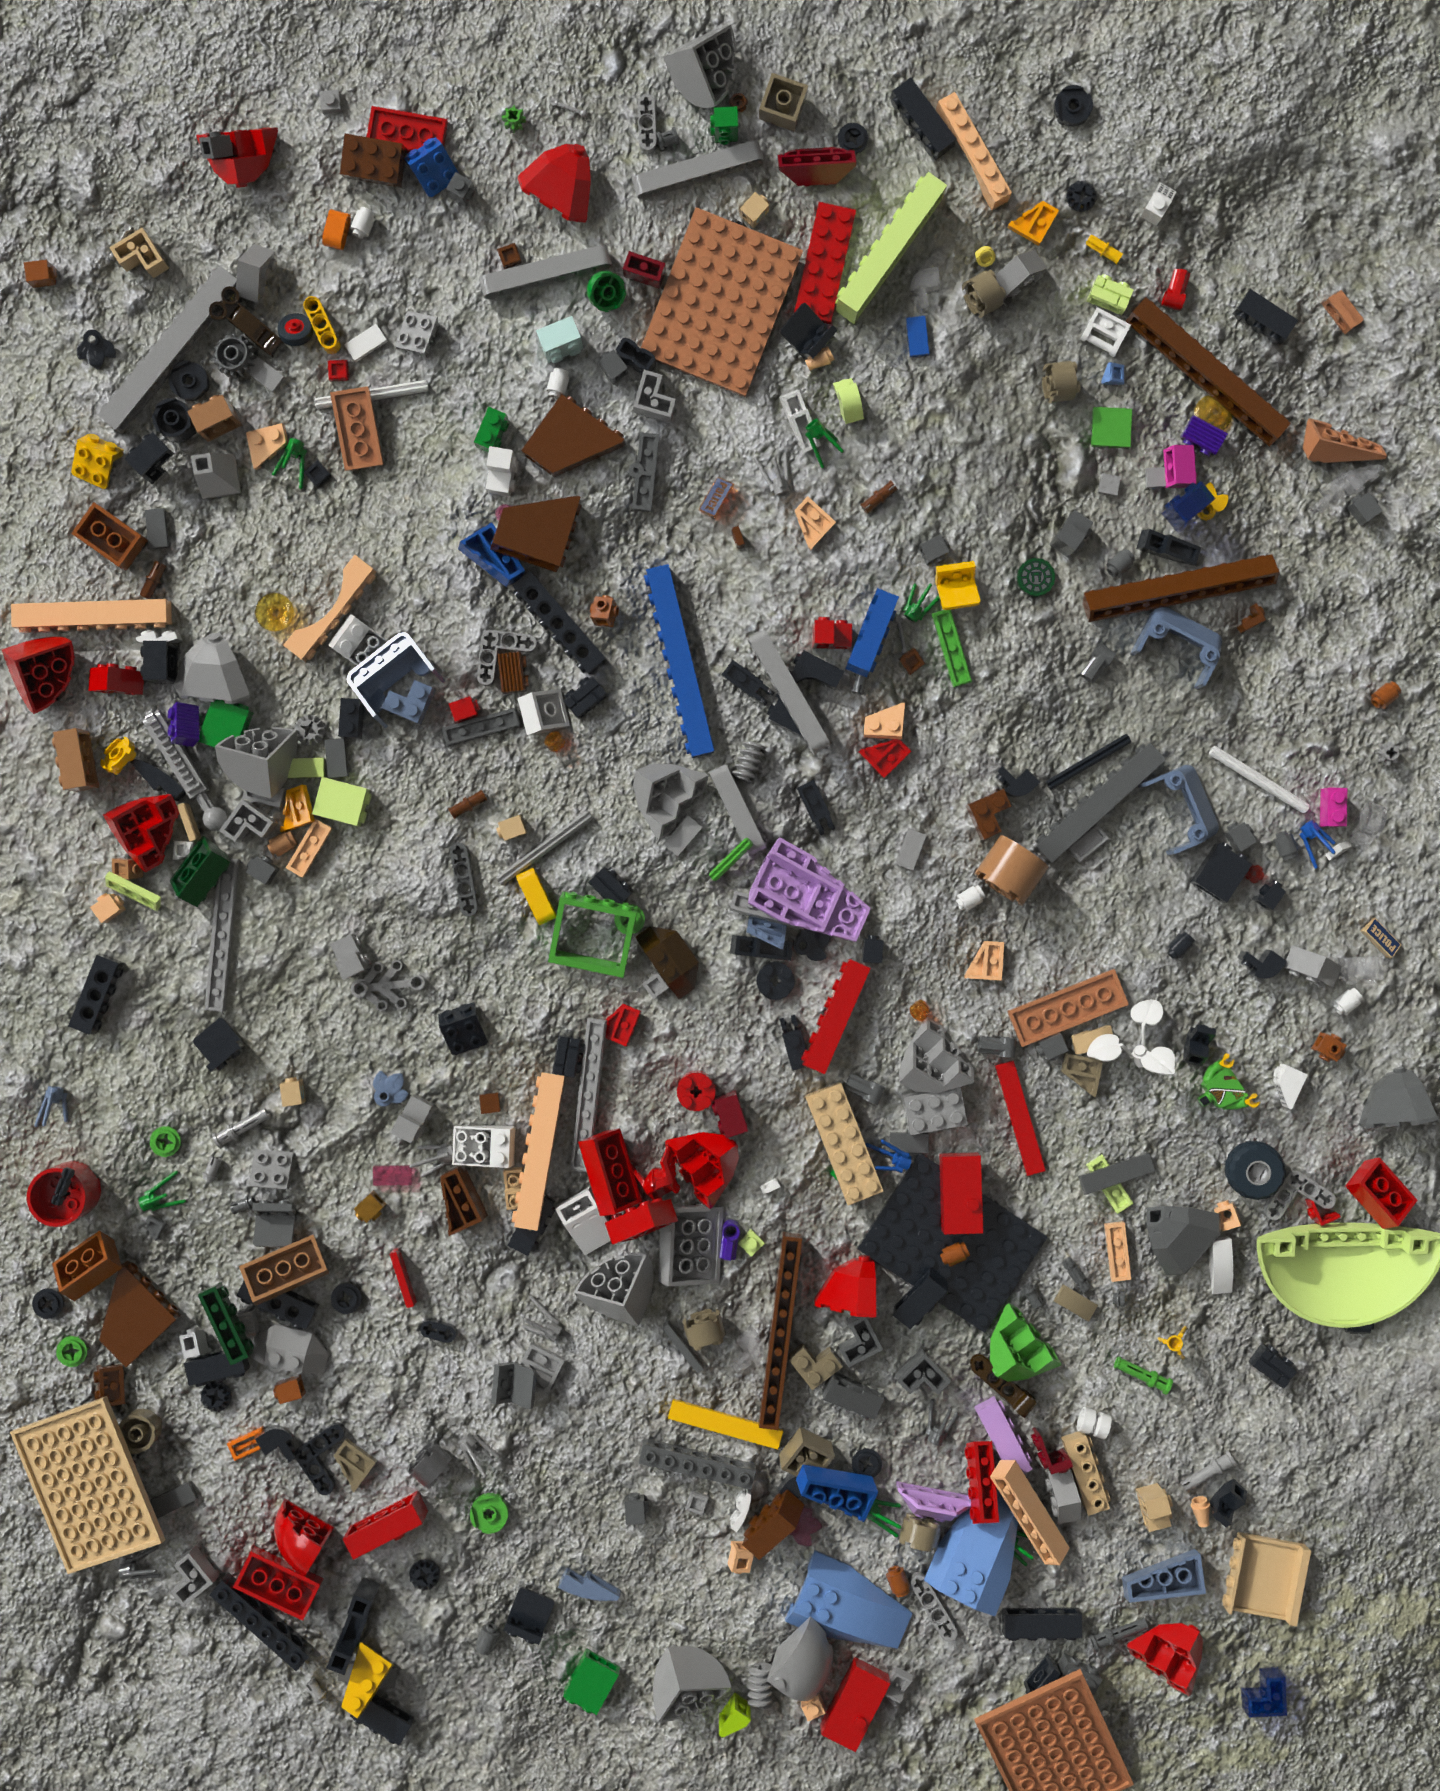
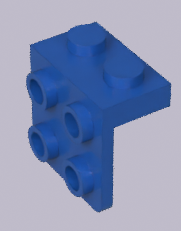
(431, 166)

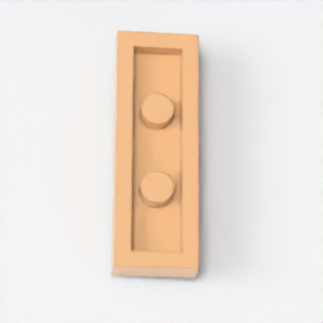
(309, 848)
(1117, 1251)

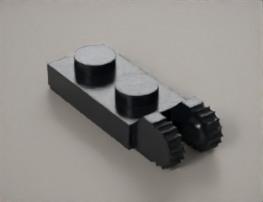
(746, 681)
(815, 805)
(794, 1043)

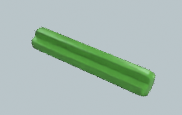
(731, 859)

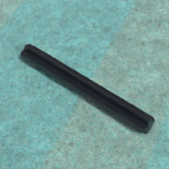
(1088, 761)

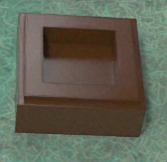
(509, 255)
(737, 536)
(911, 661)
(490, 1103)

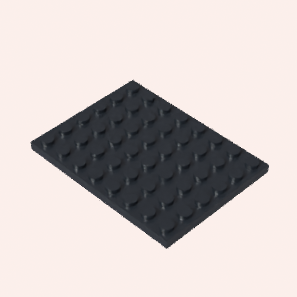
(910, 1241)

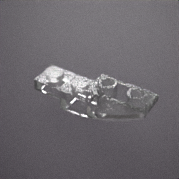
(1345, 484)

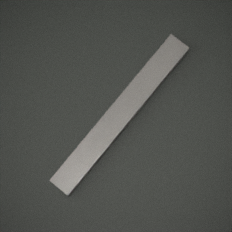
(222, 938)
(588, 1088)

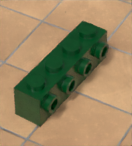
(225, 1323)

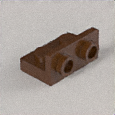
(110, 1384)

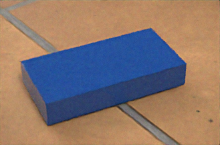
(917, 336)

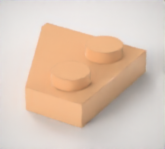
(265, 443)
(813, 521)
(886, 723)
(987, 962)

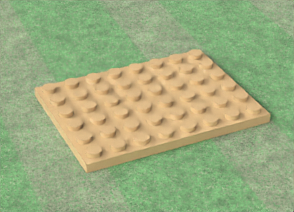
(87, 1485)

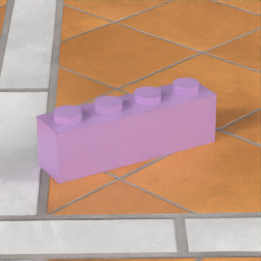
(1001, 1433)

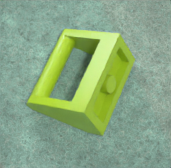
(734, 1715)

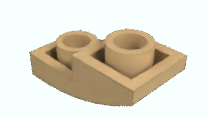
(1084, 1039)
(512, 1185)

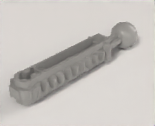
(184, 768)

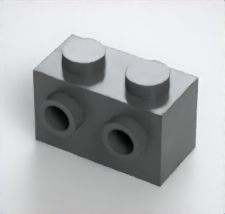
(1071, 1663)

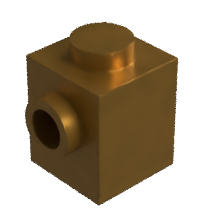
(369, 1207)

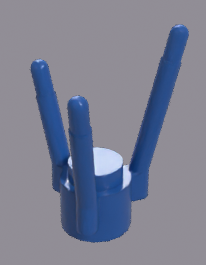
(1311, 830)
(900, 1159)

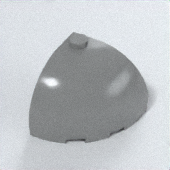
(704, 67)
(258, 759)
(619, 1287)
(802, 1662)
(687, 1682)

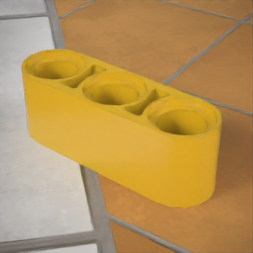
(317, 317)
(536, 896)

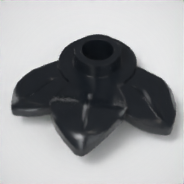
(95, 351)
(814, 943)

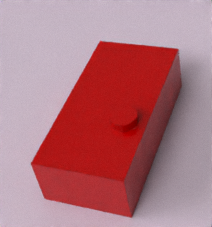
(610, 1172)
(961, 1193)
(385, 1525)
(277, 1583)
(855, 1704)

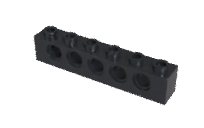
(531, 583)
(262, 1623)

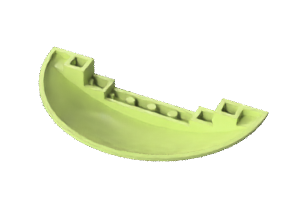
(1348, 1270)

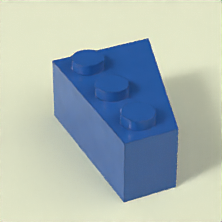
(500, 566)

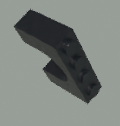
(806, 668)
(354, 1626)

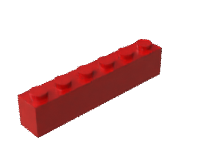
(836, 1016)

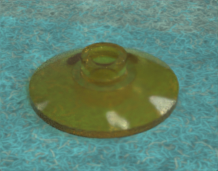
(1204, 411)
(266, 607)

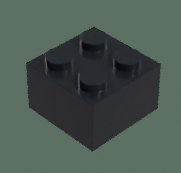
(159, 662)

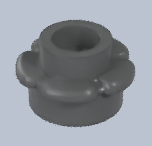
(1119, 1298)

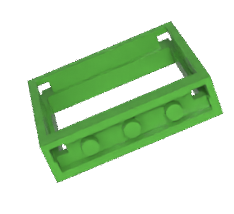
(586, 962)

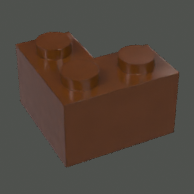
(983, 812)

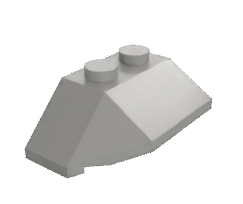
(290, 1350)

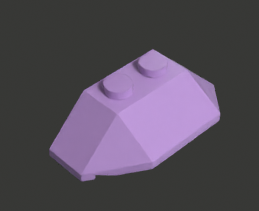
(933, 1502)

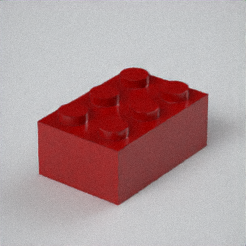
(1381, 1193)
(641, 1220)

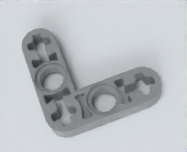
(499, 644)
(1292, 1189)

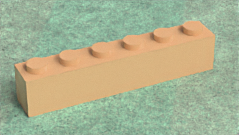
(1030, 1512)

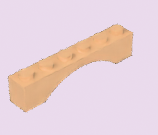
(987, 173)
(306, 640)

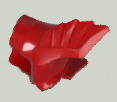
(660, 1180)

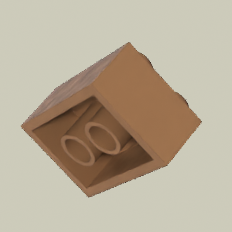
(75, 760)

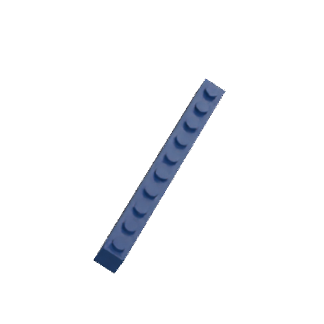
(679, 660)

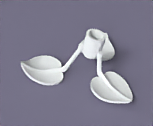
(1159, 1060)

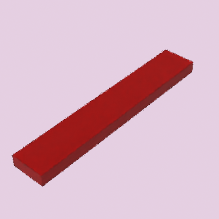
(1020, 1118)

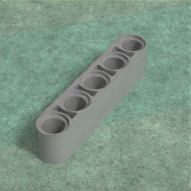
(737, 808)

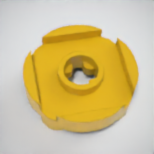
(118, 755)

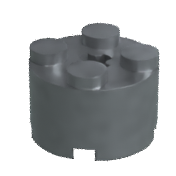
(429, 1464)

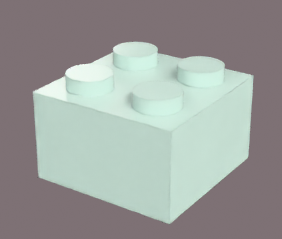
(560, 340)

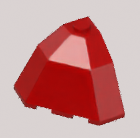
(250, 156)
(560, 180)
(144, 828)
(706, 1162)
(850, 1288)
(1171, 1651)

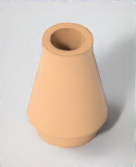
(822, 359)
(1201, 1510)

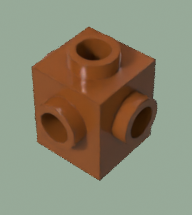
(604, 611)
(1329, 1047)

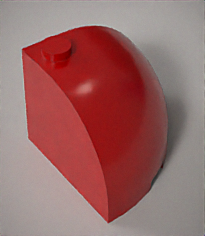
(40, 669)
(299, 1536)

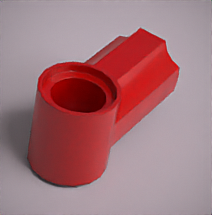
(1175, 293)

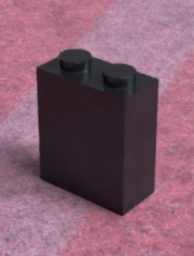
(1221, 872)

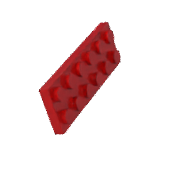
(825, 259)

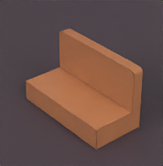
(1342, 312)

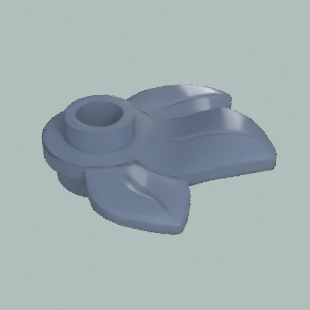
(389, 1086)

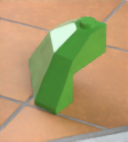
(1017, 1349)

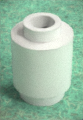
(363, 222)
(558, 383)
(970, 898)
(1347, 1001)

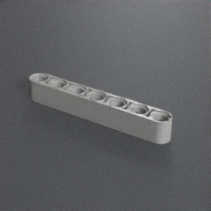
(698, 169)
(545, 272)
(789, 692)

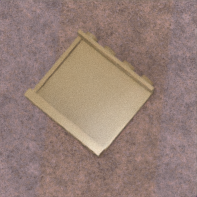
(1267, 1577)

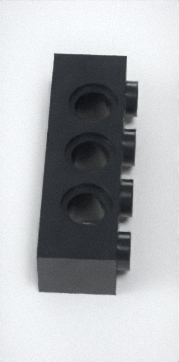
(80, 1019)
(306, 1307)

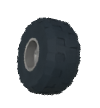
(1255, 1170)

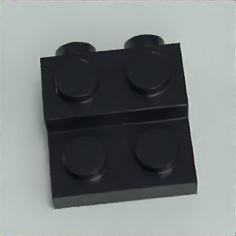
(1042, 1675)

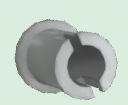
(212, 1169)
(316, 1691)

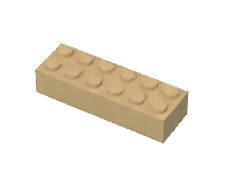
(844, 1143)

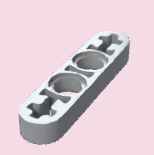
(934, 1606)

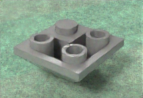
(216, 474)

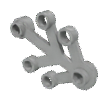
(384, 986)

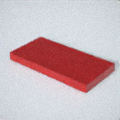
(405, 127)

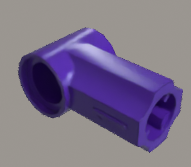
(729, 1241)

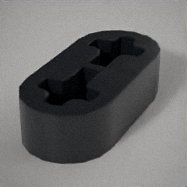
(440, 1326)

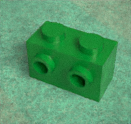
(724, 125)
(491, 429)

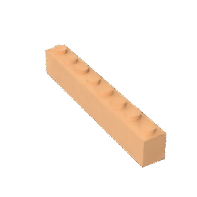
(91, 614)
(539, 1152)

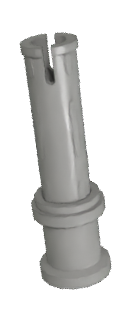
(233, 1131)
(1216, 1467)

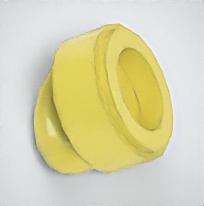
(985, 256)

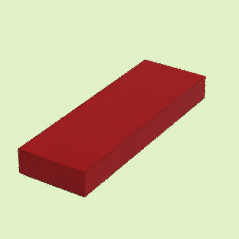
(403, 1278)

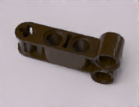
(246, 322)
(1020, 1398)

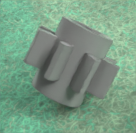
(1393, 750)

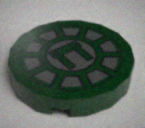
(1035, 577)

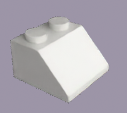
(543, 711)

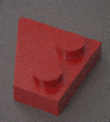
(885, 756)
(622, 1024)

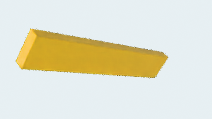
(724, 1423)

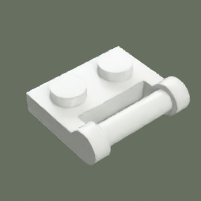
(1108, 326)

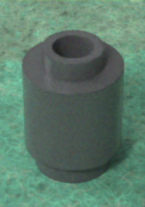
(1120, 563)
(1285, 845)
(487, 1638)

